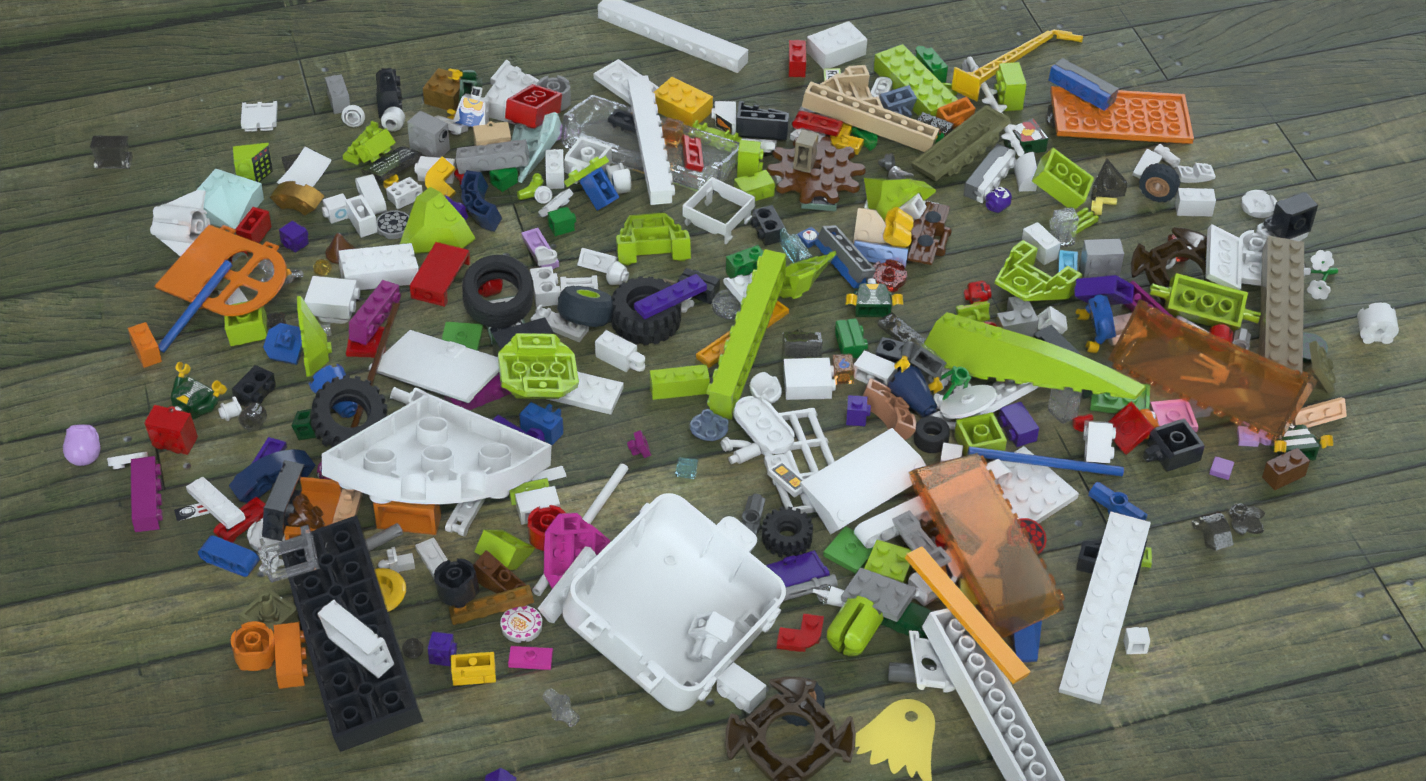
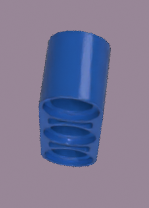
(228, 556)

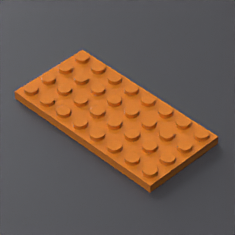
(1131, 117)

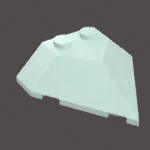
(538, 141)

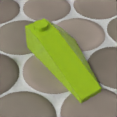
(313, 338)

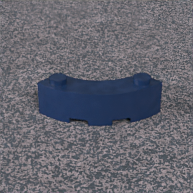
(473, 196)
(261, 474)

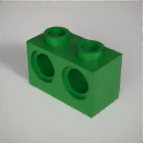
(743, 262)

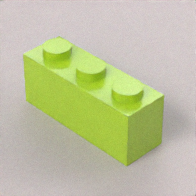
(679, 381)

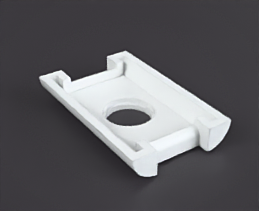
(921, 649)

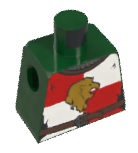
(1030, 137)

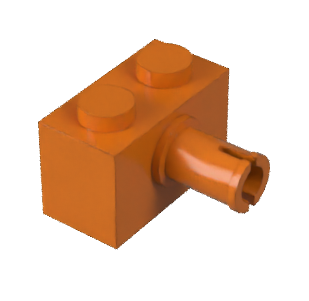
(956, 112)

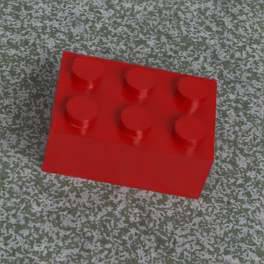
(532, 105)

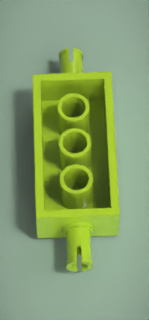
(1205, 302)

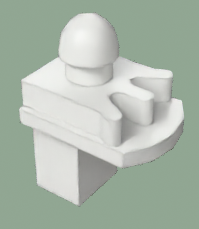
(397, 563)

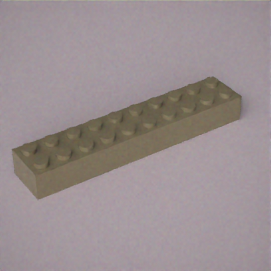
(1282, 302)

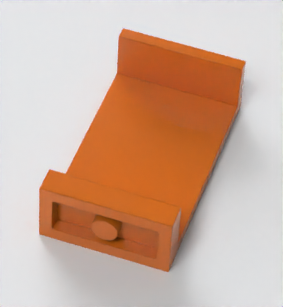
(320, 493)

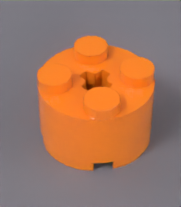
(253, 646)

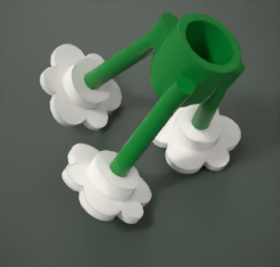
(959, 378)

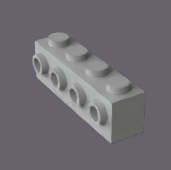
(492, 156)

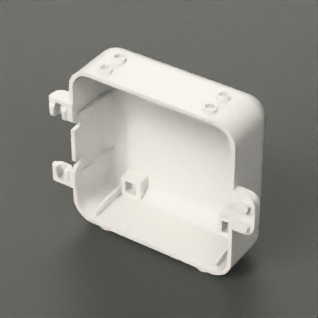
(654, 581)

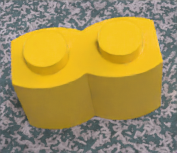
(898, 228)

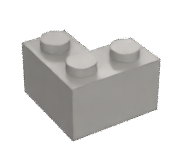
(1019, 317)

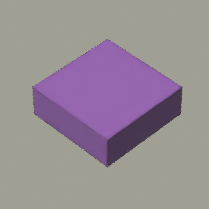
(1221, 468)

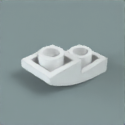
(1148, 158)
(1198, 173)

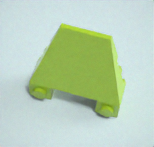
(652, 235)
(1030, 283)

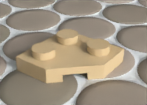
(869, 226)

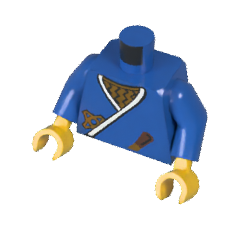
(1102, 321)

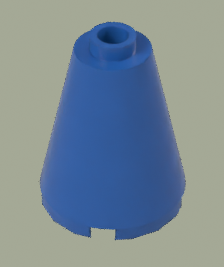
(344, 408)

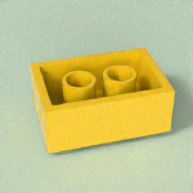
(683, 102)

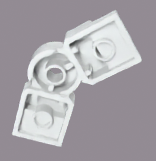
(1252, 253)

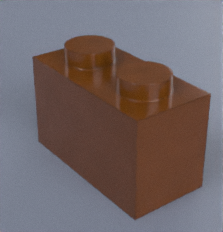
(1286, 469)

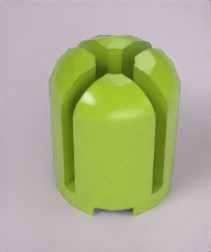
(854, 626)

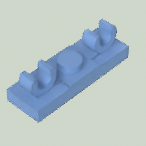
(879, 252)

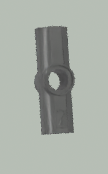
(753, 512)

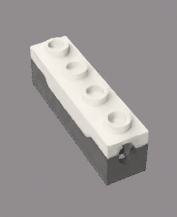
(990, 173)

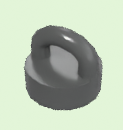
(888, 161)

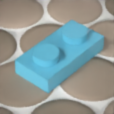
(1067, 258)

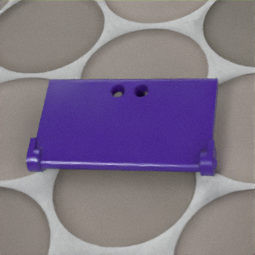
(799, 568)

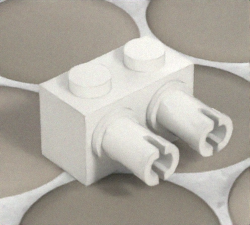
(709, 631)

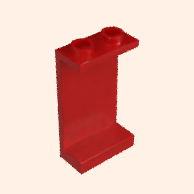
(438, 273)

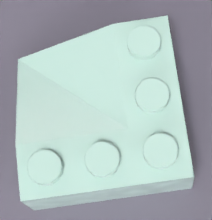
(229, 198)

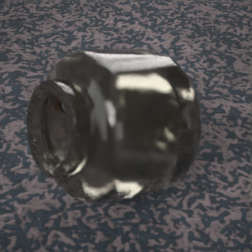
(252, 416)

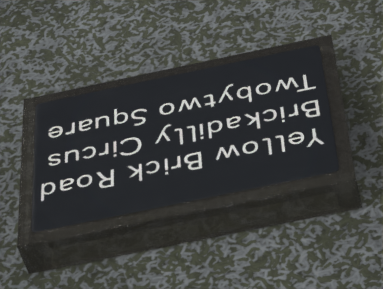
(392, 163)

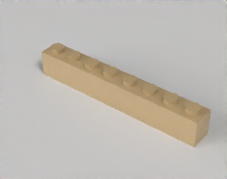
(869, 117)

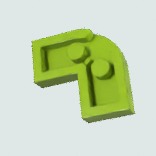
(595, 163)

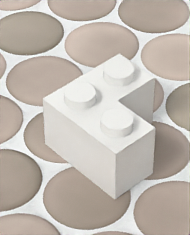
(1098, 441)

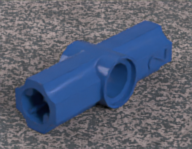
(1115, 501)

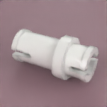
(1167, 155)

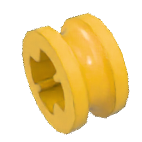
(389, 182)

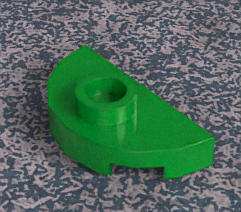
(870, 139)

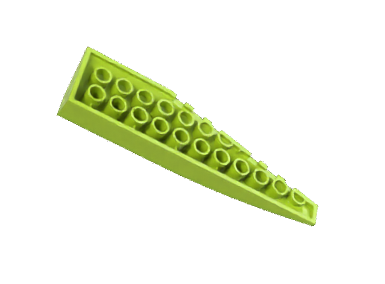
(1013, 356)

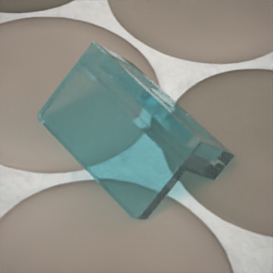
(793, 246)

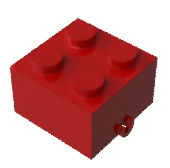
(171, 429)

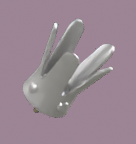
(896, 173)

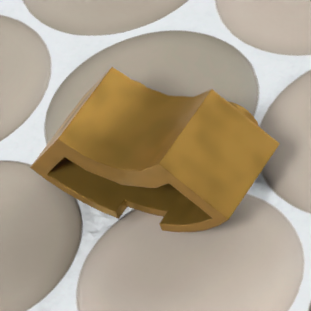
(296, 197)

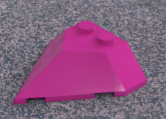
(565, 541)

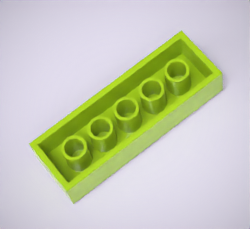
(907, 70)

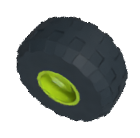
(585, 306)

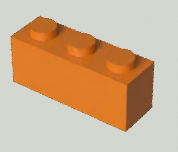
(290, 655)

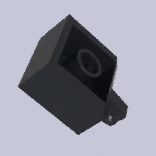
(387, 90)
(1292, 216)
(1174, 445)

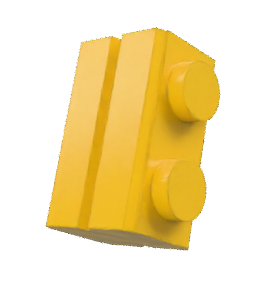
(473, 668)

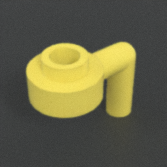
(1097, 204)

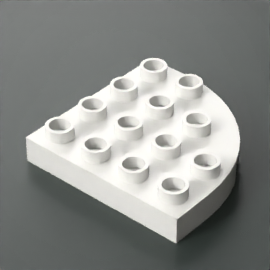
(435, 456)

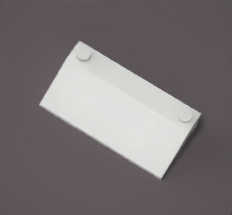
(862, 479)

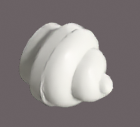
(543, 194)

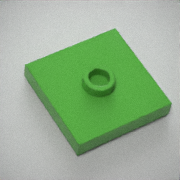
(464, 334)
(848, 551)

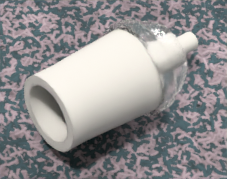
(829, 595)

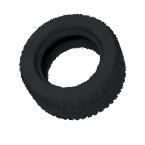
(492, 268)

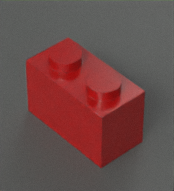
(797, 58)
(254, 225)

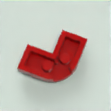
(801, 639)

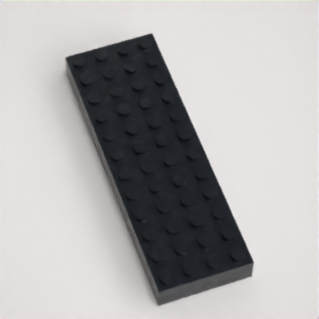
(354, 698)

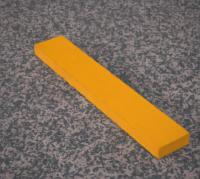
(711, 353)

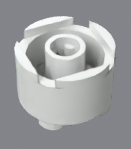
(1378, 323)

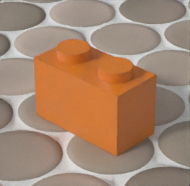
(144, 344)

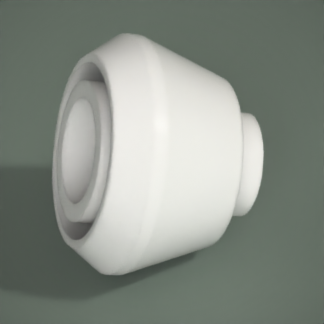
(353, 116)
(617, 274)

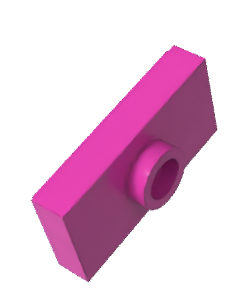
(530, 657)

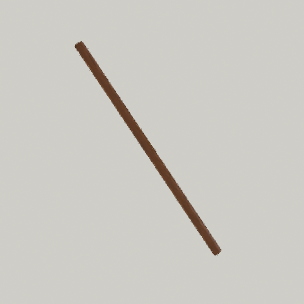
(377, 359)

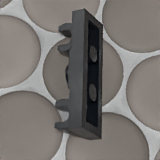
(622, 119)

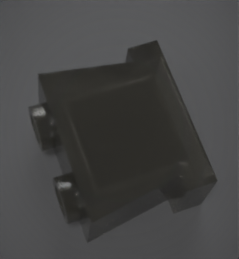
(111, 152)

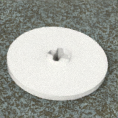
(968, 401)

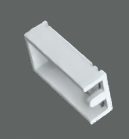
(356, 639)

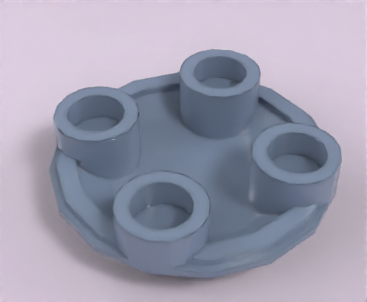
(709, 426)

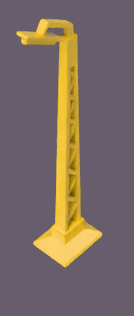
(970, 82)

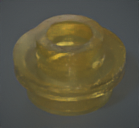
(322, 267)

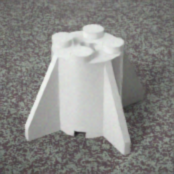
(180, 221)

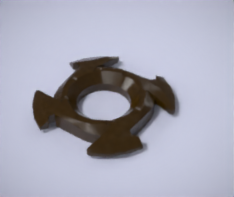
(1188, 244)
(793, 701)

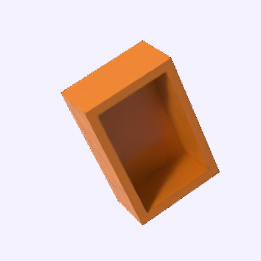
(410, 516)

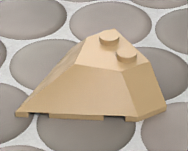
(853, 83)

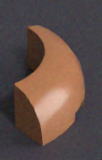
(890, 409)

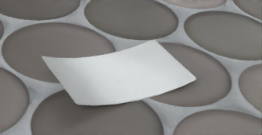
(306, 168)

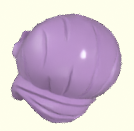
(81, 445)

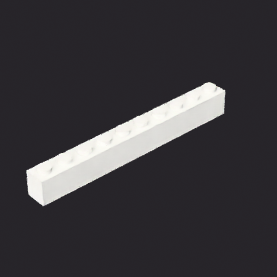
(673, 34)
(650, 140)

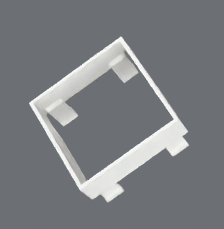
(727, 192)

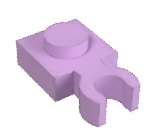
(1249, 438)

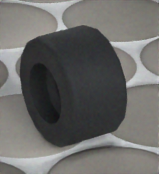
(934, 426)

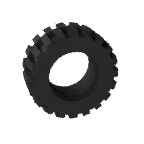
(631, 324)
(345, 390)

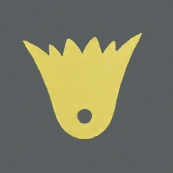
(900, 740)

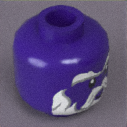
(998, 199)

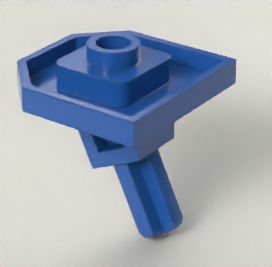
(284, 343)

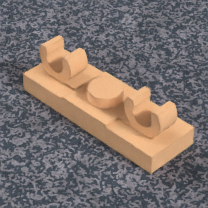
(1321, 413)
(348, 504)

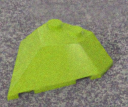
(889, 193)
(434, 221)
(803, 274)

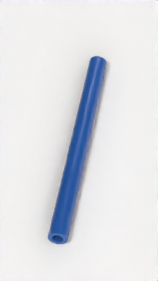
(194, 306)

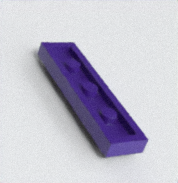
(670, 296)

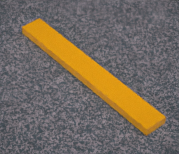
(967, 615)

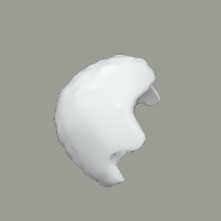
(765, 387)

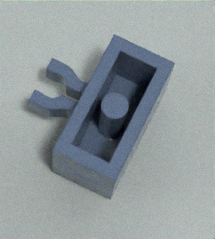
(899, 100)

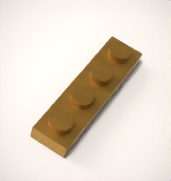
(492, 604)

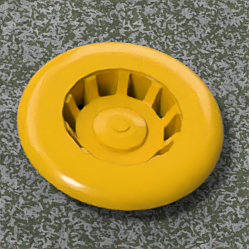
(395, 594)

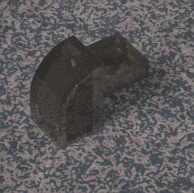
(1215, 530)

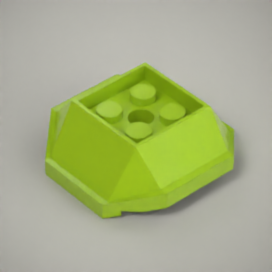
(537, 367)

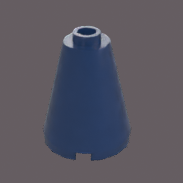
(914, 390)

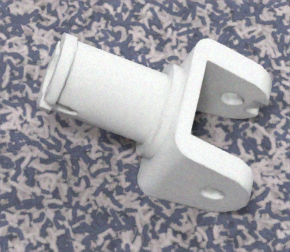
(405, 397)

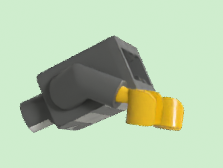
(925, 359)

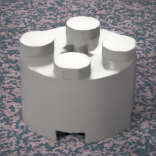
(560, 85)

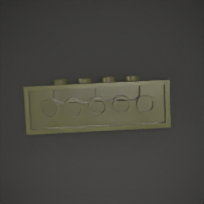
(962, 144)

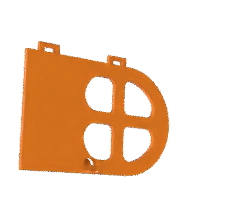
(204, 258)

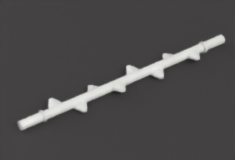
(1009, 135)

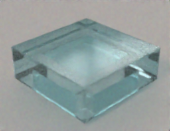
(686, 467)

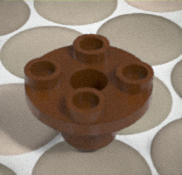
(305, 513)

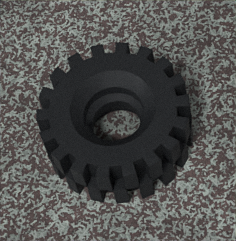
(787, 521)

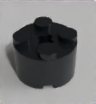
(456, 582)

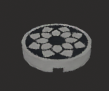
(392, 224)

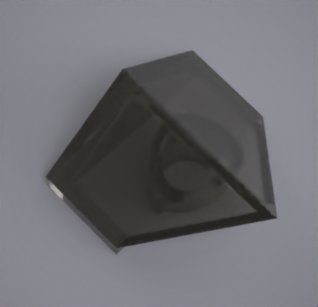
(1109, 182)

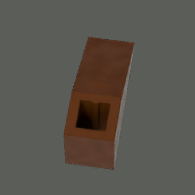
(495, 575)

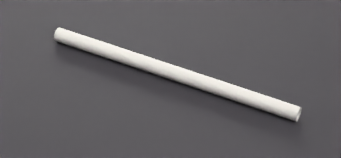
(590, 514)

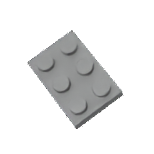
(886, 593)

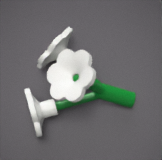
(1321, 264)

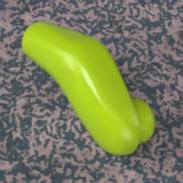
(529, 191)

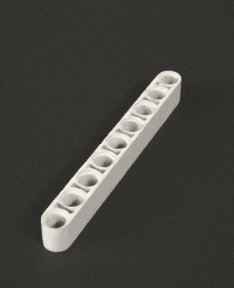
(882, 527)

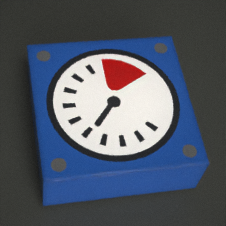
(808, 237)

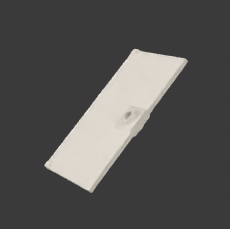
(438, 365)

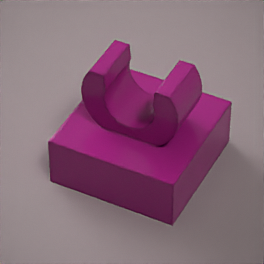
(639, 445)

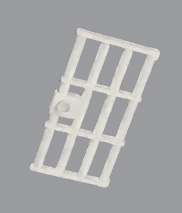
(771, 460)

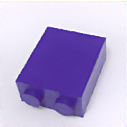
(1114, 287)

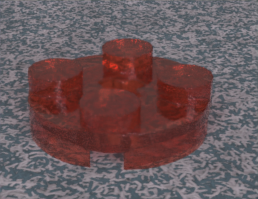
(893, 267)

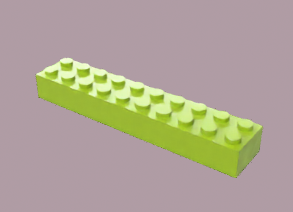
(747, 334)

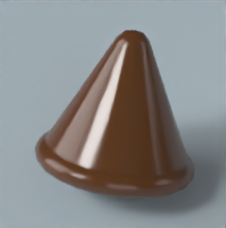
(337, 244)

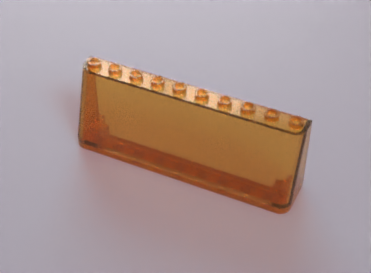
(1211, 372)
(987, 543)

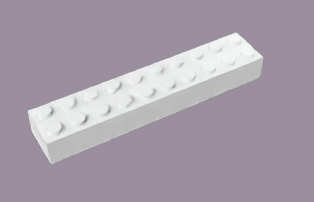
(990, 702)

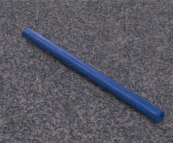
(1047, 461)

